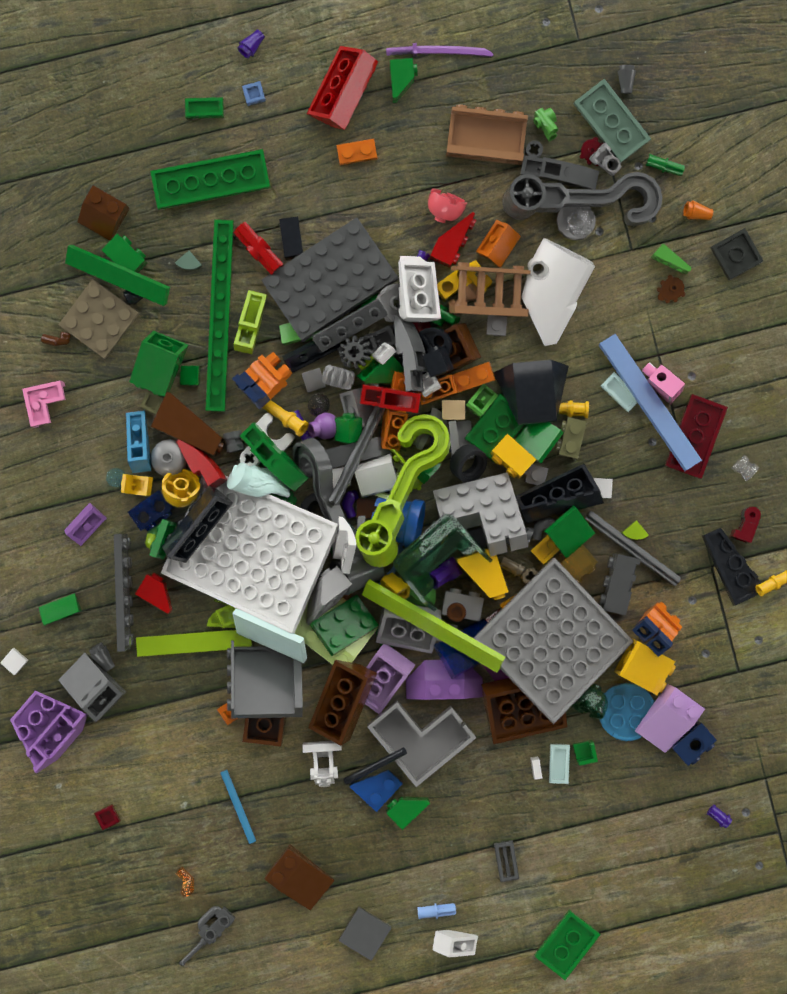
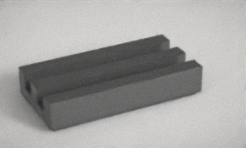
(503, 844)

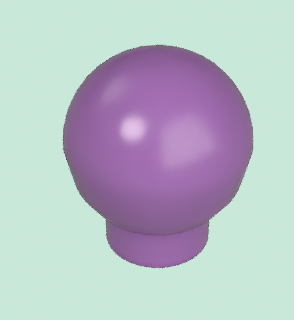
(323, 426)

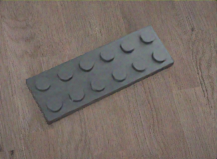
(124, 600)

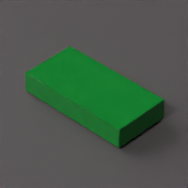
(204, 108)

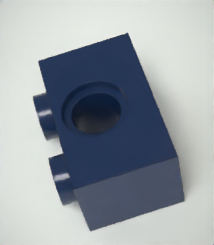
(697, 732)

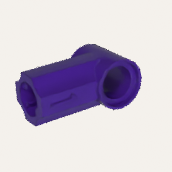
(445, 572)

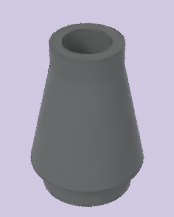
(626, 78)
(102, 656)

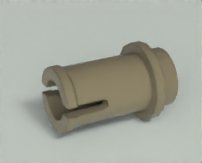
(512, 567)

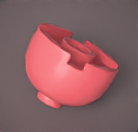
(445, 206)

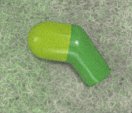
(151, 535)

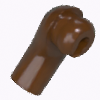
(56, 341)

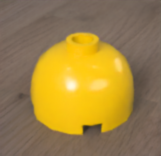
(181, 489)

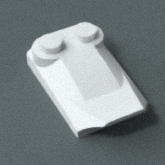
(418, 290)

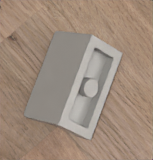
(351, 404)
(457, 433)

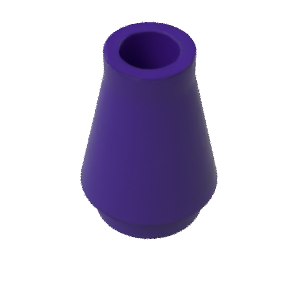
(250, 44)

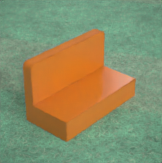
(498, 243)

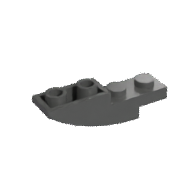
(560, 171)
(411, 347)

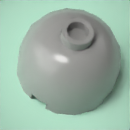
(168, 458)

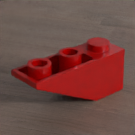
(449, 243)

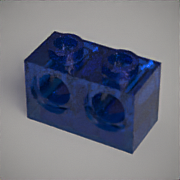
(148, 506)

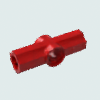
(258, 248)

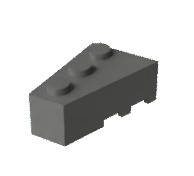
(618, 583)

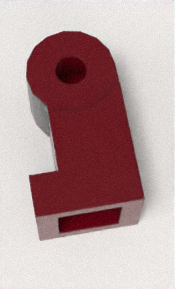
(748, 525)

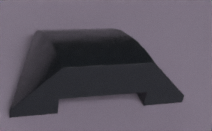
(533, 389)

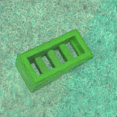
(669, 258)

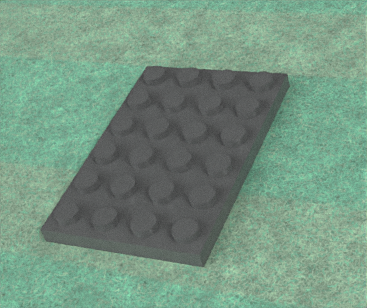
(330, 279)

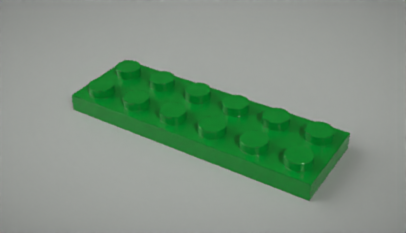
(210, 179)

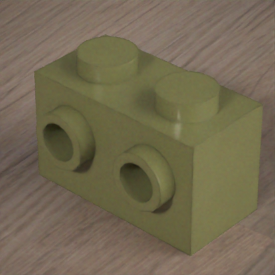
(572, 438)

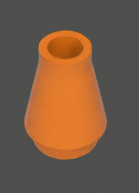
(695, 210)

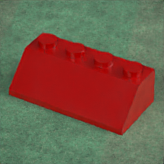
(342, 87)

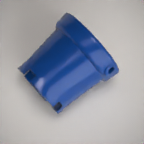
(412, 525)

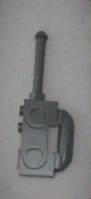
(210, 933)

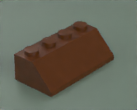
(342, 701)

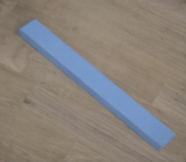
(650, 402)

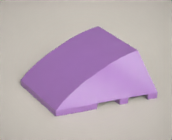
(47, 728)

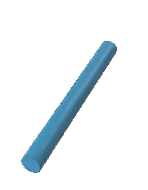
(238, 807)

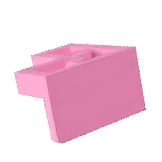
(38, 398)

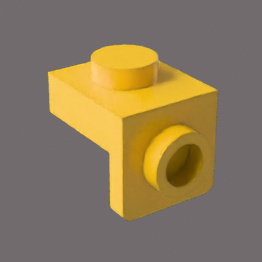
(136, 485)

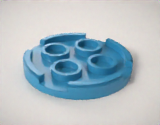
(625, 710)

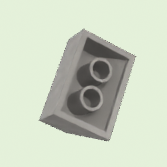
(326, 593)
(401, 633)

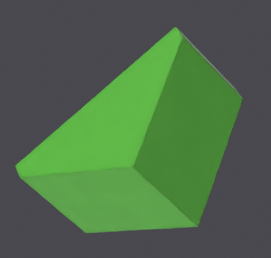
(481, 400)

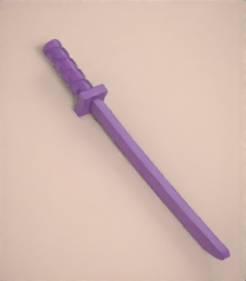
(414, 49)

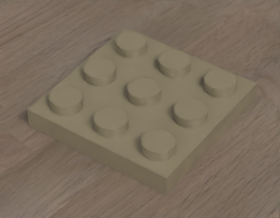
(99, 319)

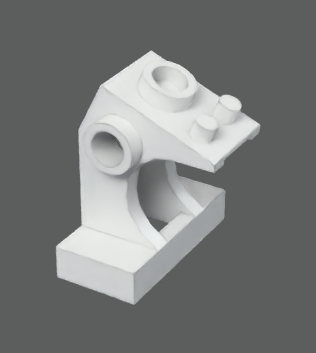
(322, 776)

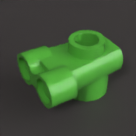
(546, 121)

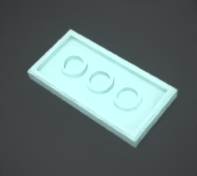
(270, 635)

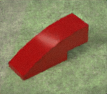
(390, 398)
(202, 464)

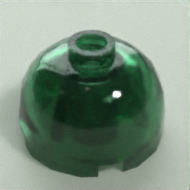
(593, 702)

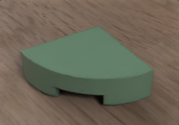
(188, 262)

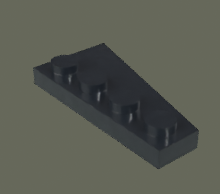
(731, 567)

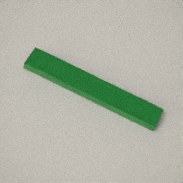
(117, 275)

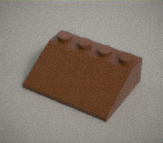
(513, 714)

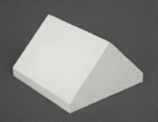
(376, 475)

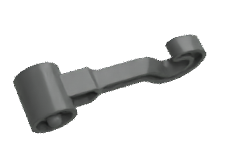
(531, 195)
(315, 463)

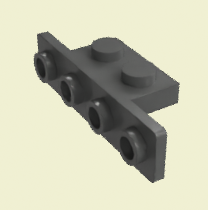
(350, 325)

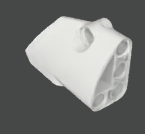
(555, 288)

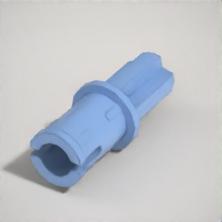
(436, 911)

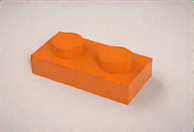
(357, 151)

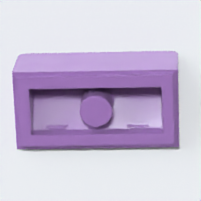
(85, 524)

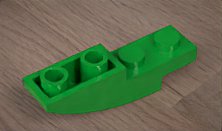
(273, 458)

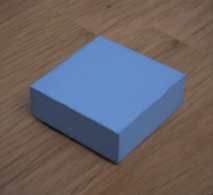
(253, 93)

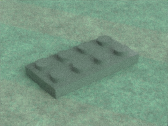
(612, 120)

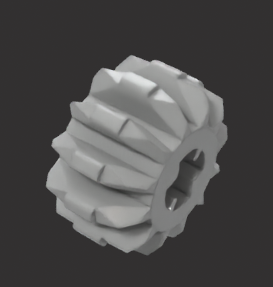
(338, 377)

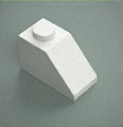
(454, 943)

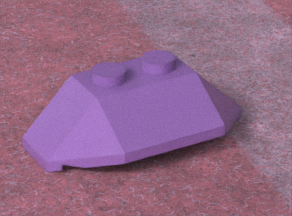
(433, 682)

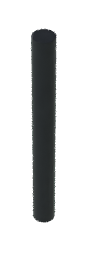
(374, 766)

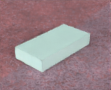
(619, 392)
(559, 763)

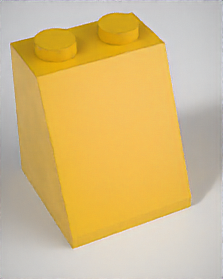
(485, 574)
(645, 668)

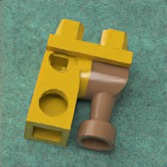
(450, 285)

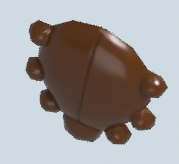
(671, 289)

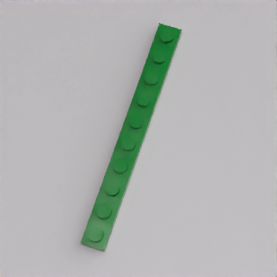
(219, 315)

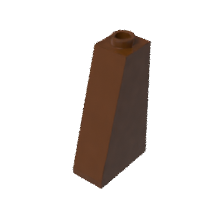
(182, 423)

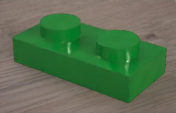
(163, 530)

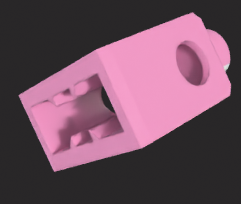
(667, 389)

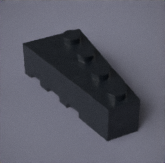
(559, 495)

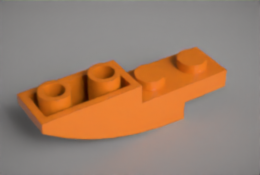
(460, 382)
(393, 419)

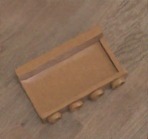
(487, 135)

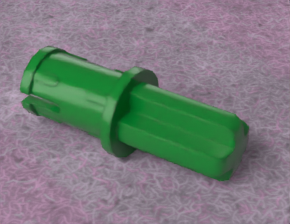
(665, 165)

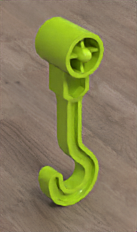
(378, 536)

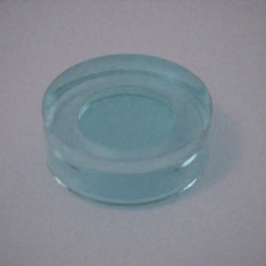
(114, 477)

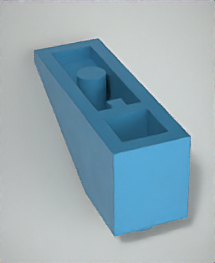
(138, 442)

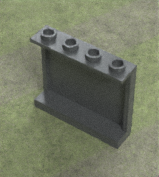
(263, 683)

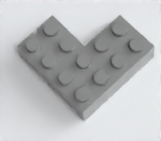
(488, 504)
(425, 747)

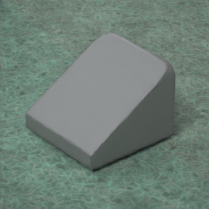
(313, 380)

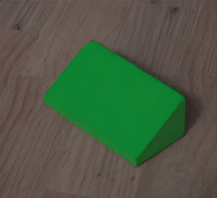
(59, 609)

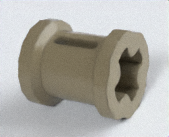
(526, 572)

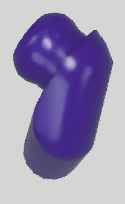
(348, 502)

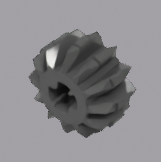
(359, 359)

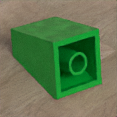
(158, 363)

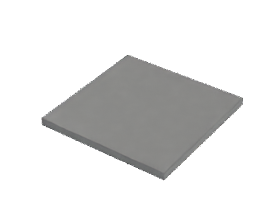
(554, 640)

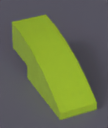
(250, 322)

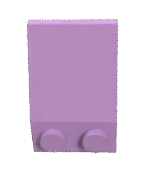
(391, 672)
(669, 718)

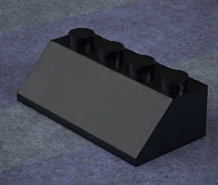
(196, 524)

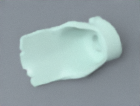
(256, 481)

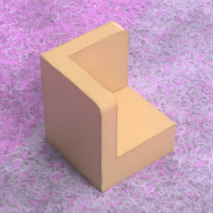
(453, 410)

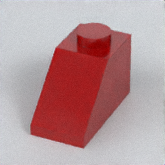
(155, 592)

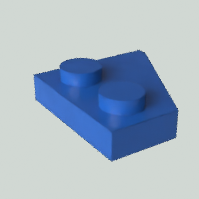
(377, 789)

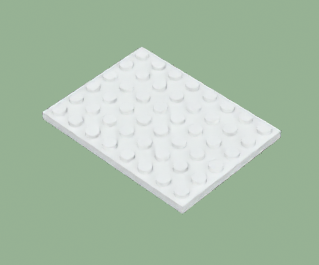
(259, 557)

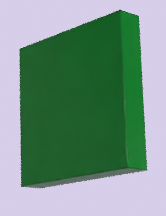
(539, 439)
(570, 531)

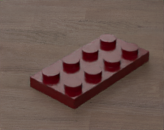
(701, 427)

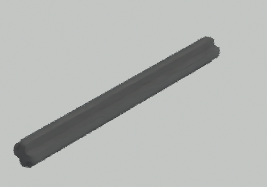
(356, 455)
(632, 548)

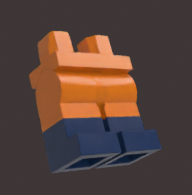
(262, 380)
(659, 627)

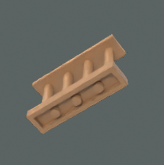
(479, 306)

